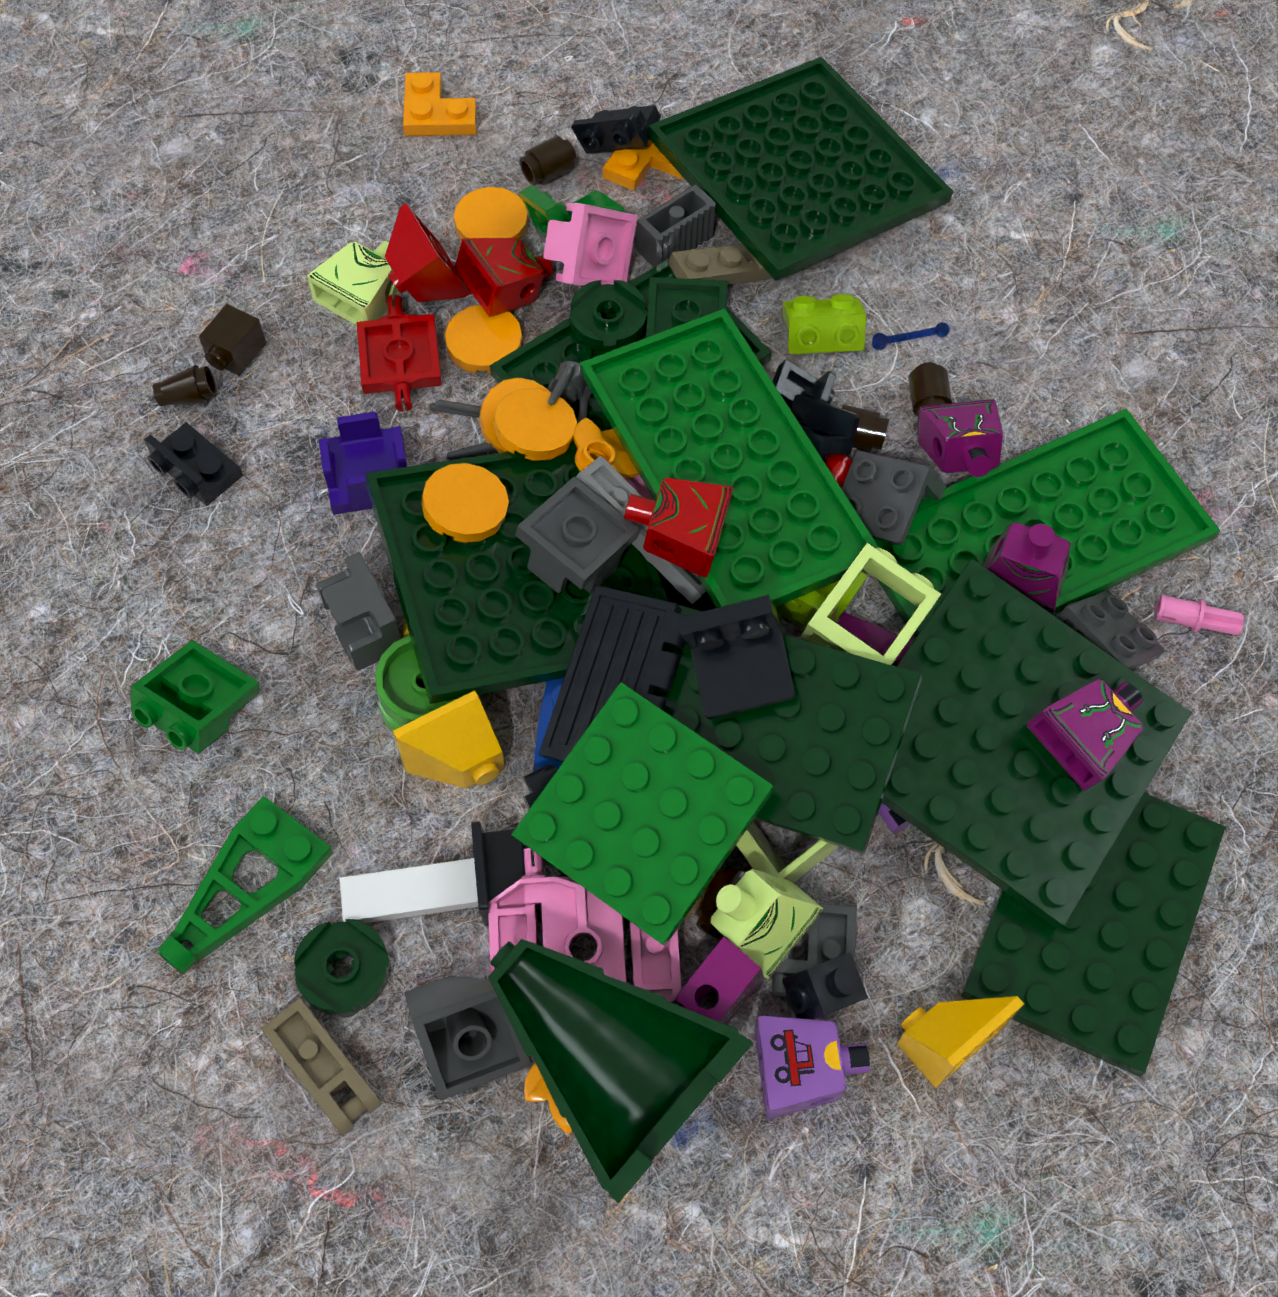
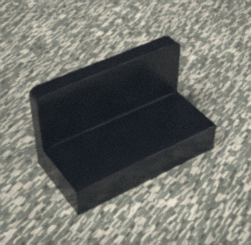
(497, 864)

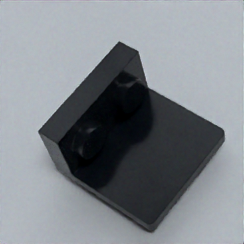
(738, 657)

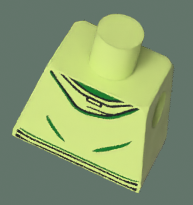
(354, 283)
(764, 917)

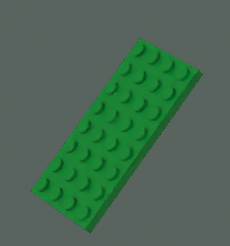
(708, 413)
(1094, 487)

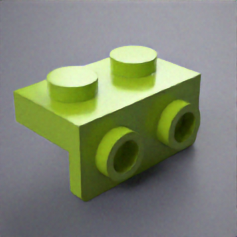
(824, 324)

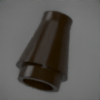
(188, 387)

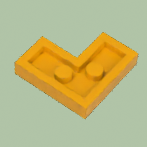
(431, 114)
(631, 165)

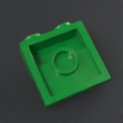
(191, 697)

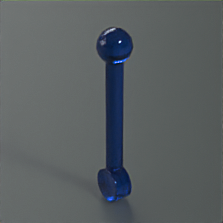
(880, 340)

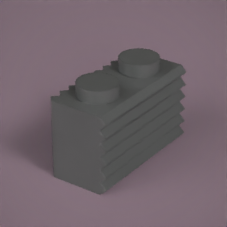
(675, 225)

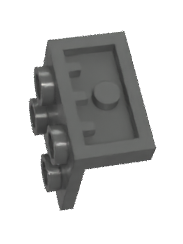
(889, 493)
(1113, 629)

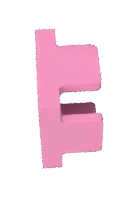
(592, 244)

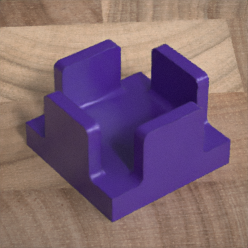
(358, 450)

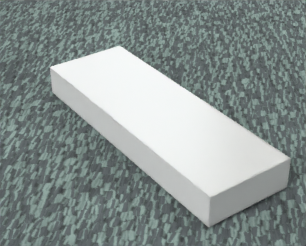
(409, 891)

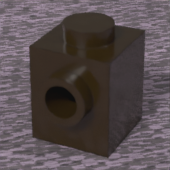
(232, 340)

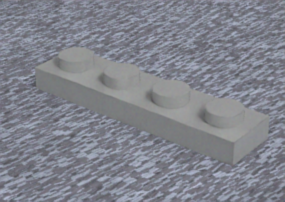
(616, 491)

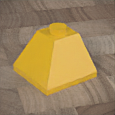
(452, 744)
(953, 1033)

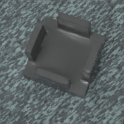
(575, 538)
(361, 612)

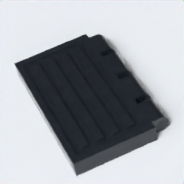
(619, 641)

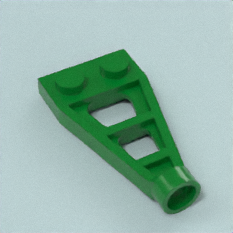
(276, 838)

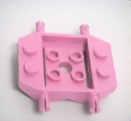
(574, 911)

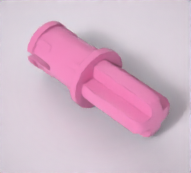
(1197, 615)

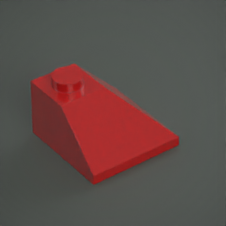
(421, 261)

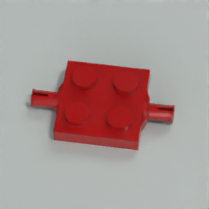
(398, 353)

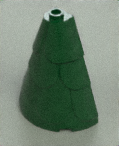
(611, 1055)

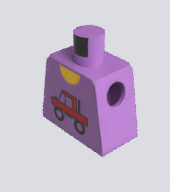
(803, 1063)

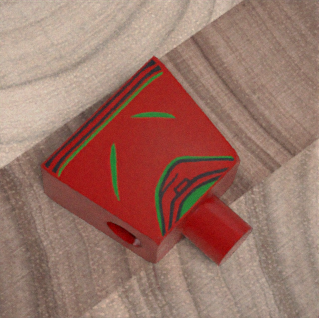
(501, 272)
(682, 522)

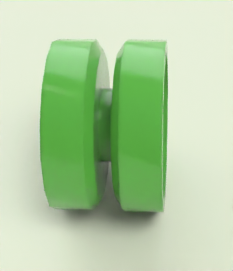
(401, 686)

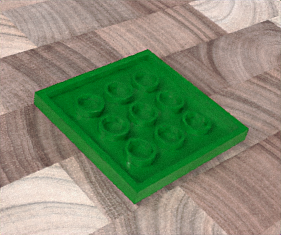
(643, 813)

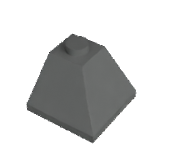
(464, 1033)

